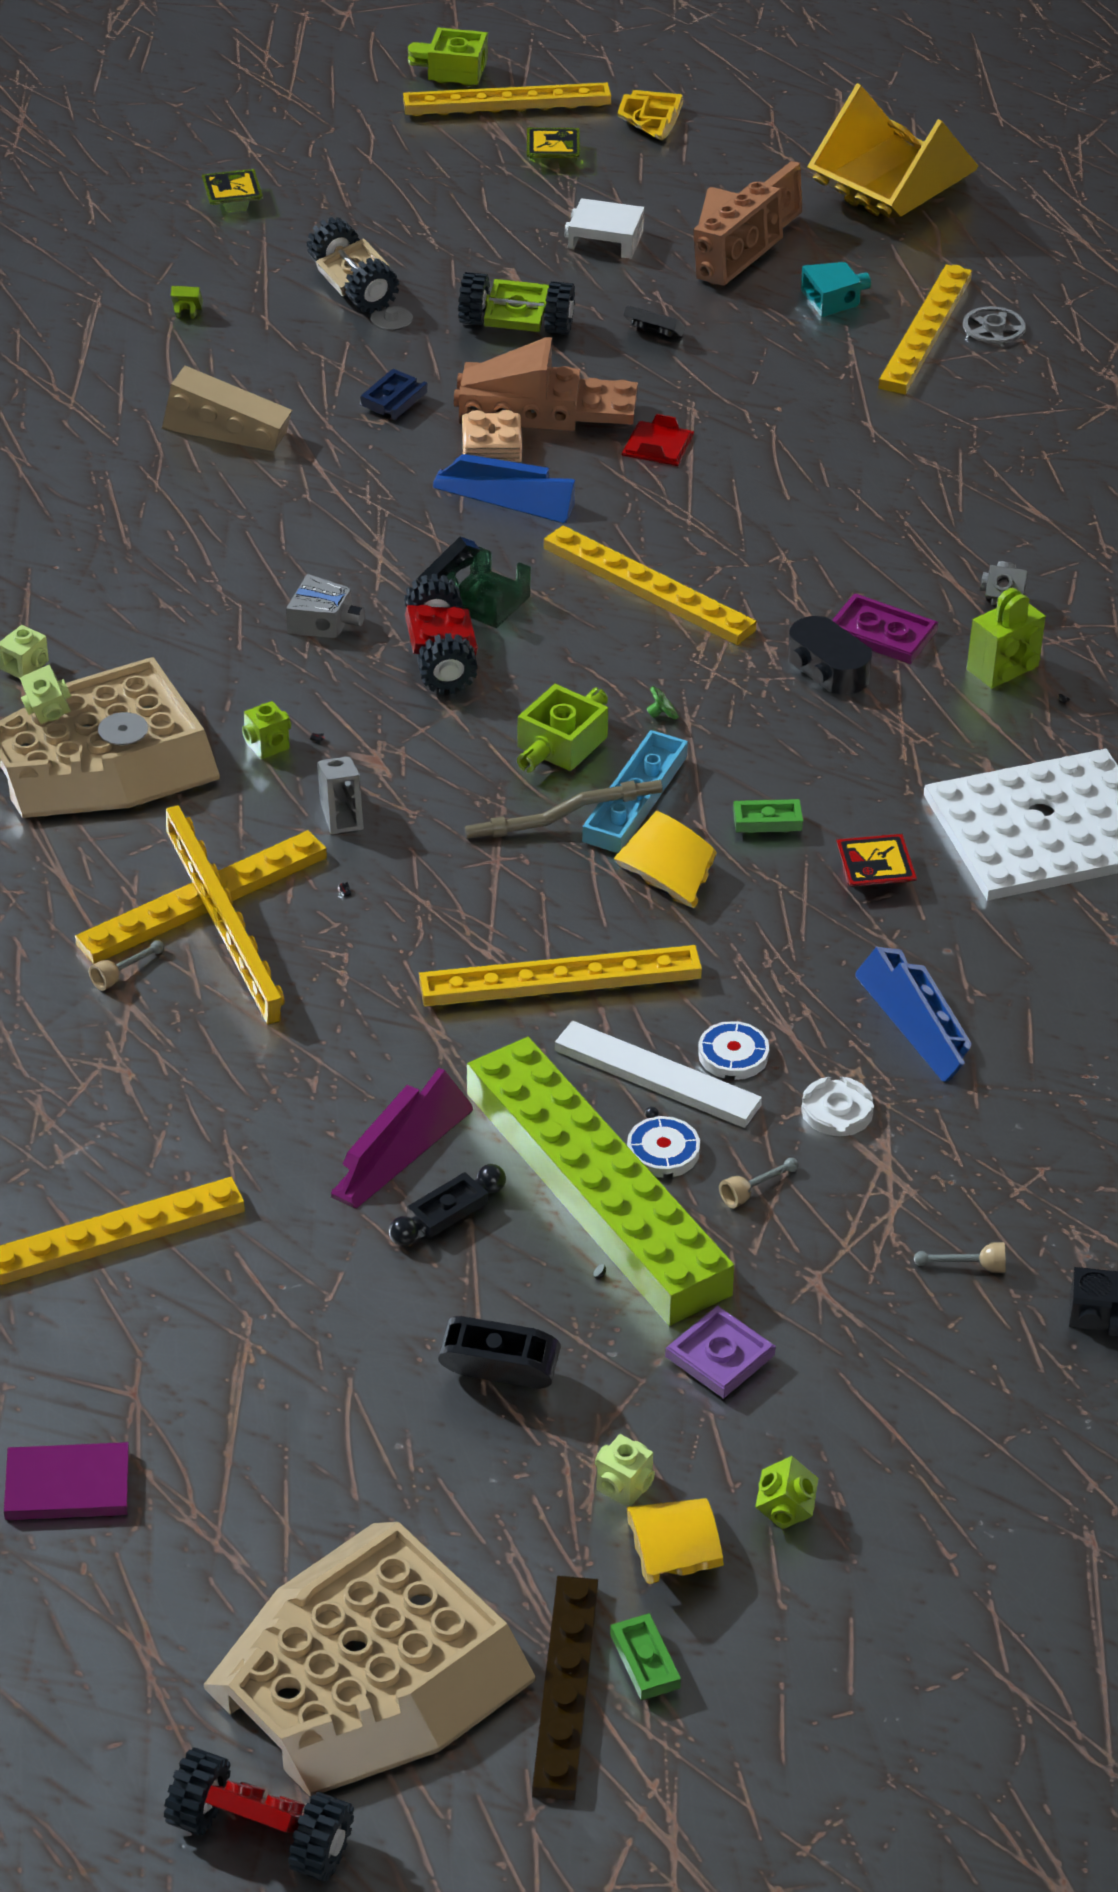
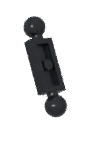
(447, 1205)

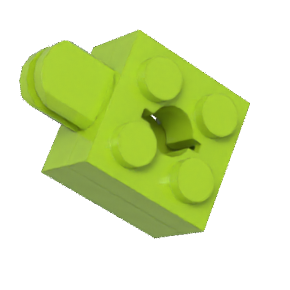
(452, 56)
(1006, 640)

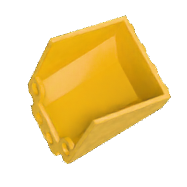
(876, 167)

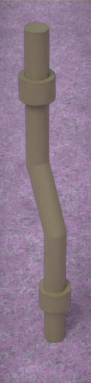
(626, 791)

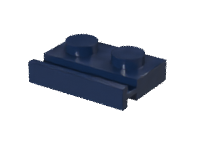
(393, 394)

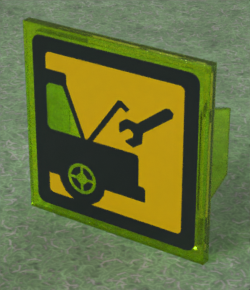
(553, 143)
(232, 189)

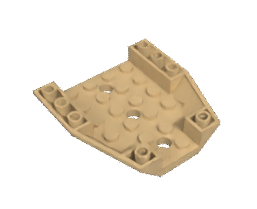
(77, 771)
(403, 1696)

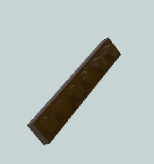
(565, 1689)

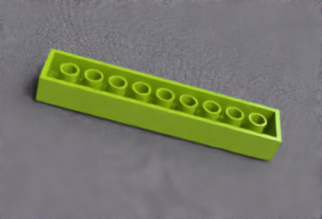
(600, 1181)

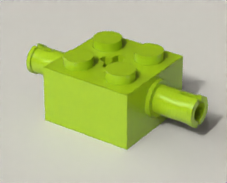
(561, 728)

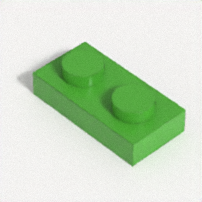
(767, 816)
(645, 1656)

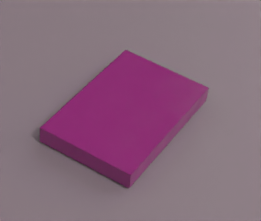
(886, 627)
(67, 1481)

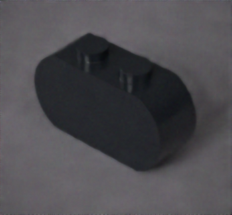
(829, 655)
(499, 1352)

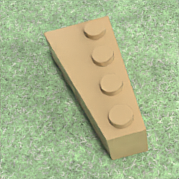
(223, 412)

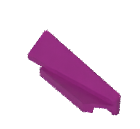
(400, 1136)

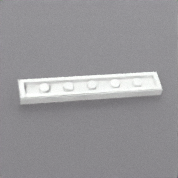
(658, 1074)

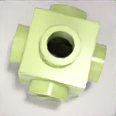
(23, 651)
(45, 694)
(624, 1470)

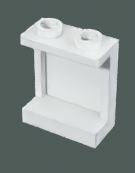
(606, 222)

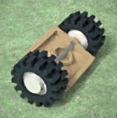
(352, 265)

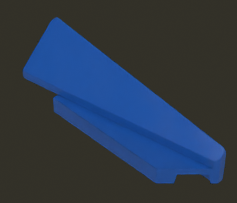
(509, 486)
(916, 1008)

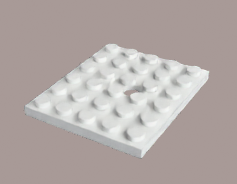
(1020, 848)

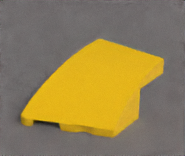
(651, 111)
(669, 857)
(675, 1538)

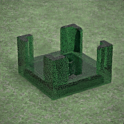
(490, 595)

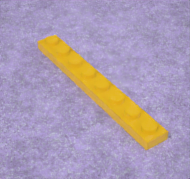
(506, 98)
(925, 329)
(650, 585)
(186, 904)
(227, 921)
(559, 975)
(119, 1229)

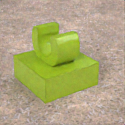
(186, 298)

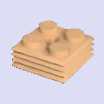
(493, 435)

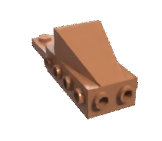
(744, 224)
(528, 382)

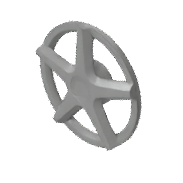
(993, 324)

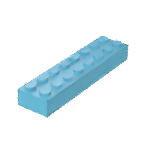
(617, 821)

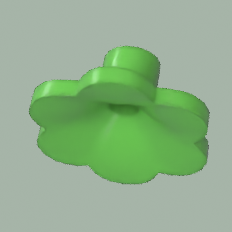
(661, 704)

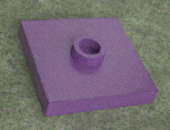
(720, 1351)

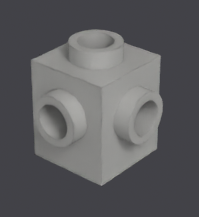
(1002, 572)

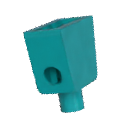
(833, 286)

